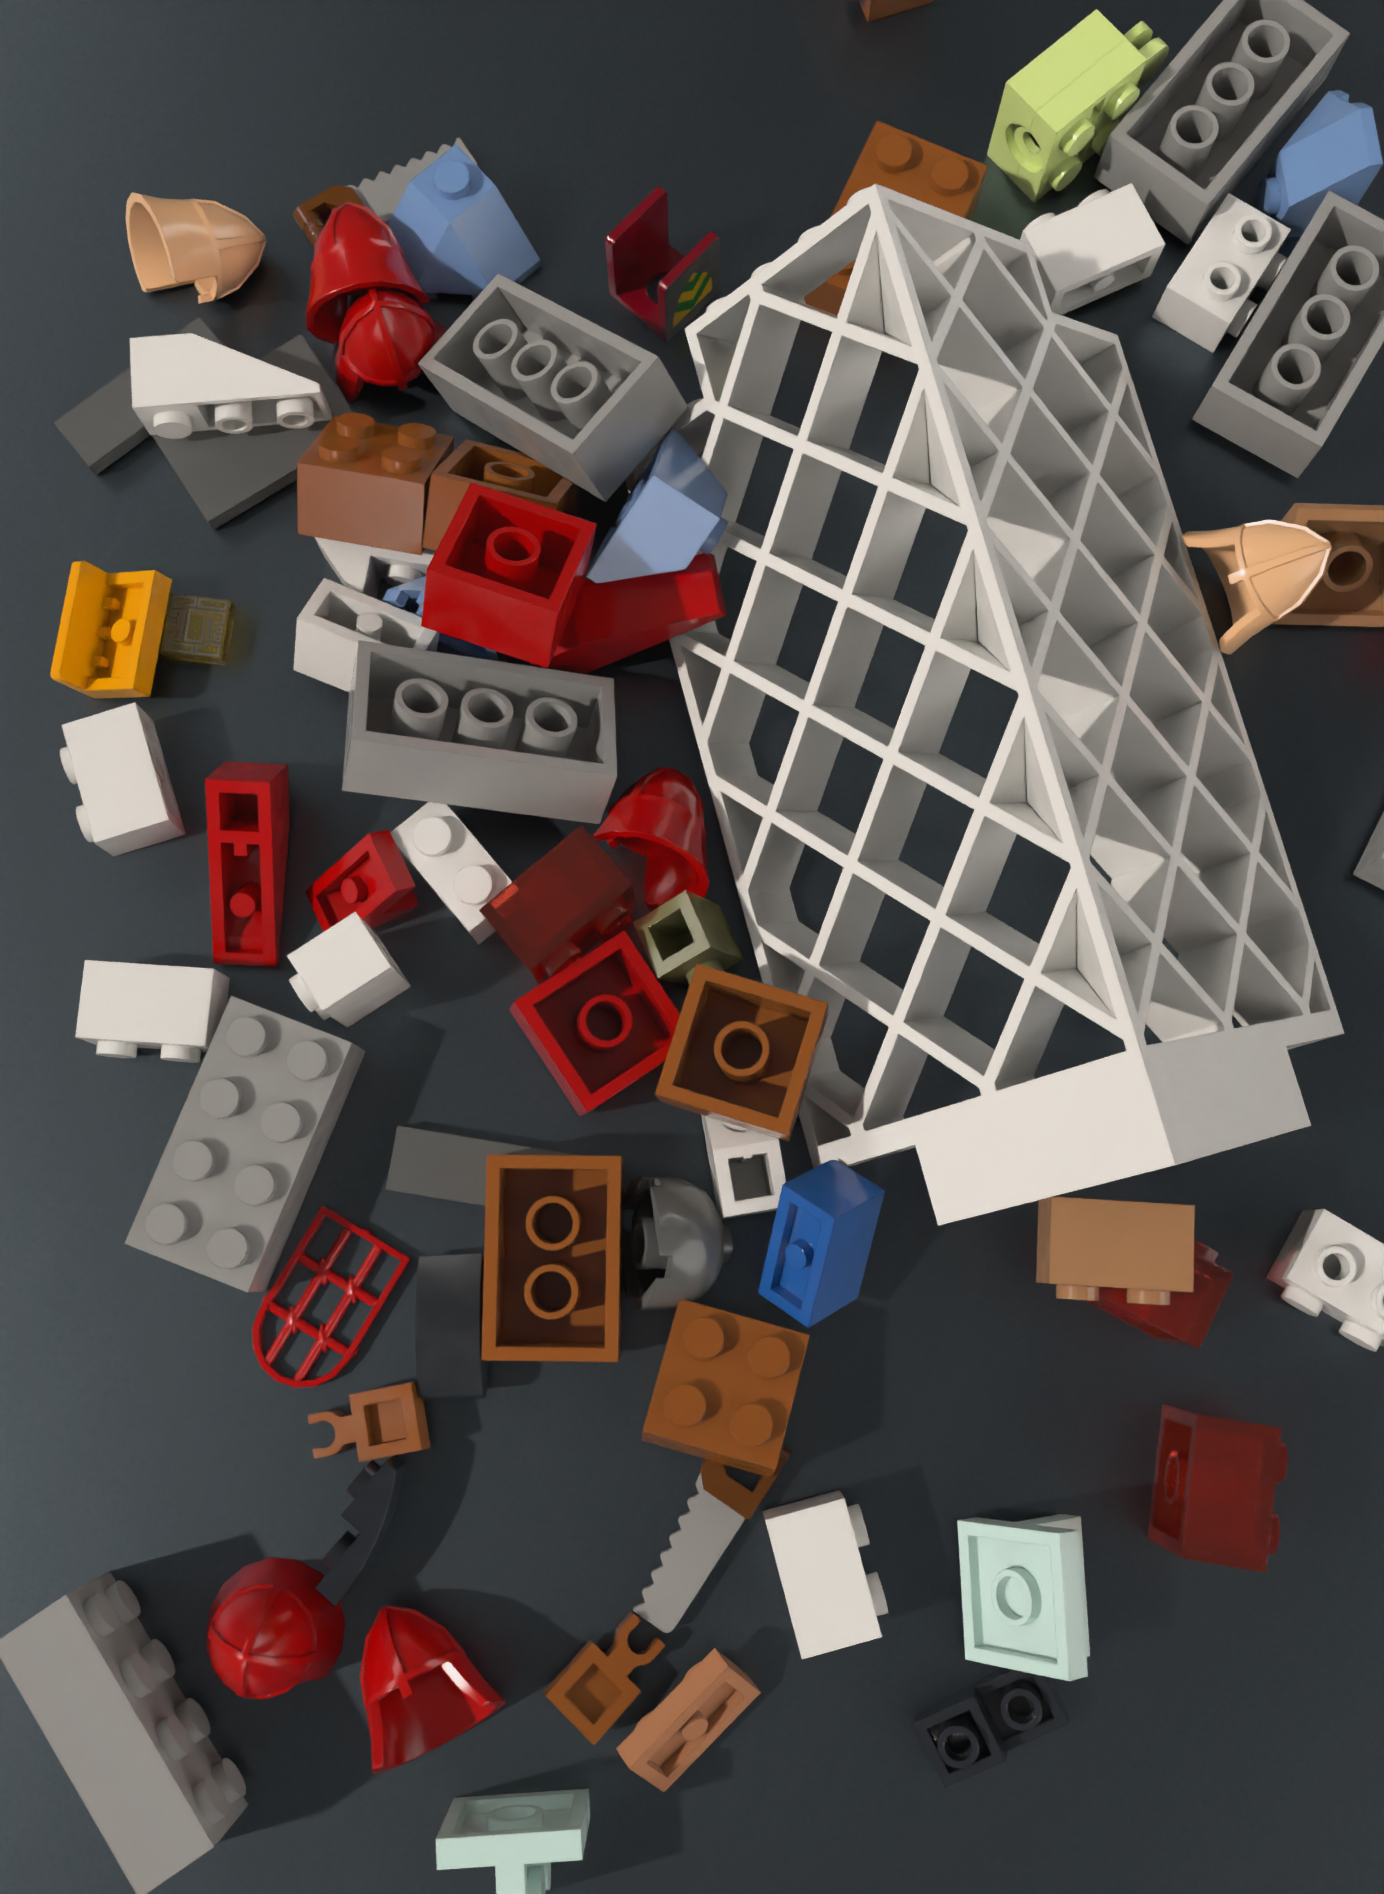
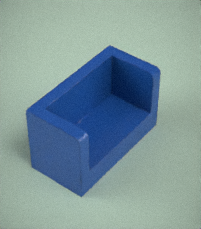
(820, 1242)

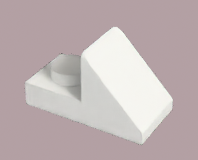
(364, 566)

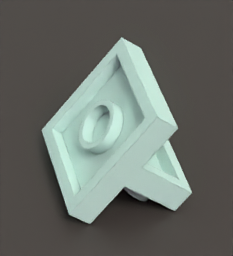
(1025, 1595)
(515, 1835)

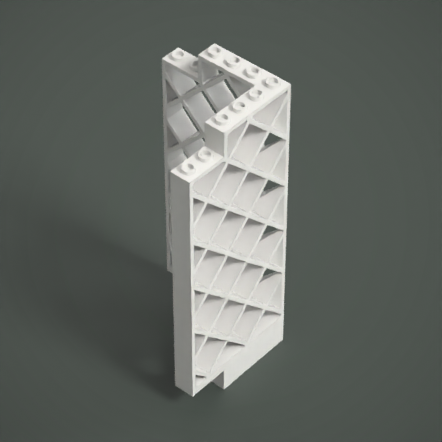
(1111, 752)

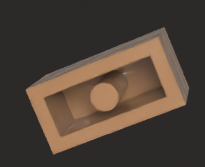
(1115, 1246)

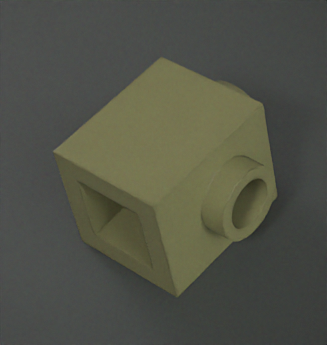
(684, 934)

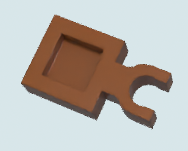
(381, 1424)
(596, 1685)

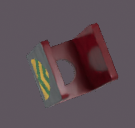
(641, 252)

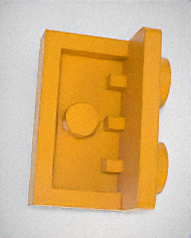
(110, 631)

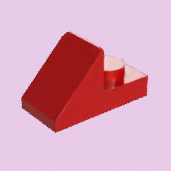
(365, 881)

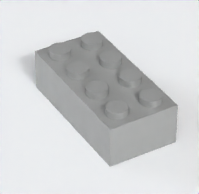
(1219, 108)
(1305, 342)
(554, 385)
(479, 733)
(246, 1146)
(125, 1730)

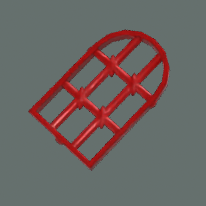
(323, 1273)

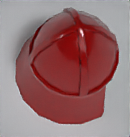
(349, 258)
(383, 341)
(665, 822)
(273, 1629)
(418, 1688)

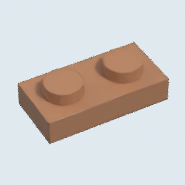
(688, 1720)

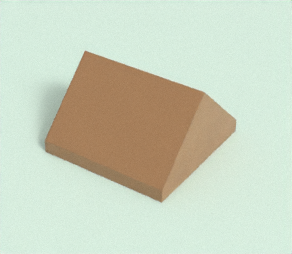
(1354, 575)

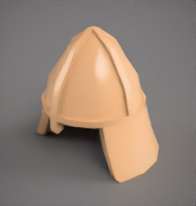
(191, 243)
(1264, 571)

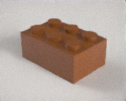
(913, 169)
(553, 1258)

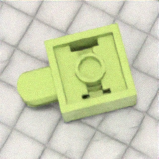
(1070, 102)

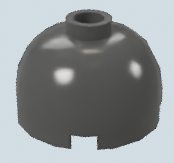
(673, 1242)

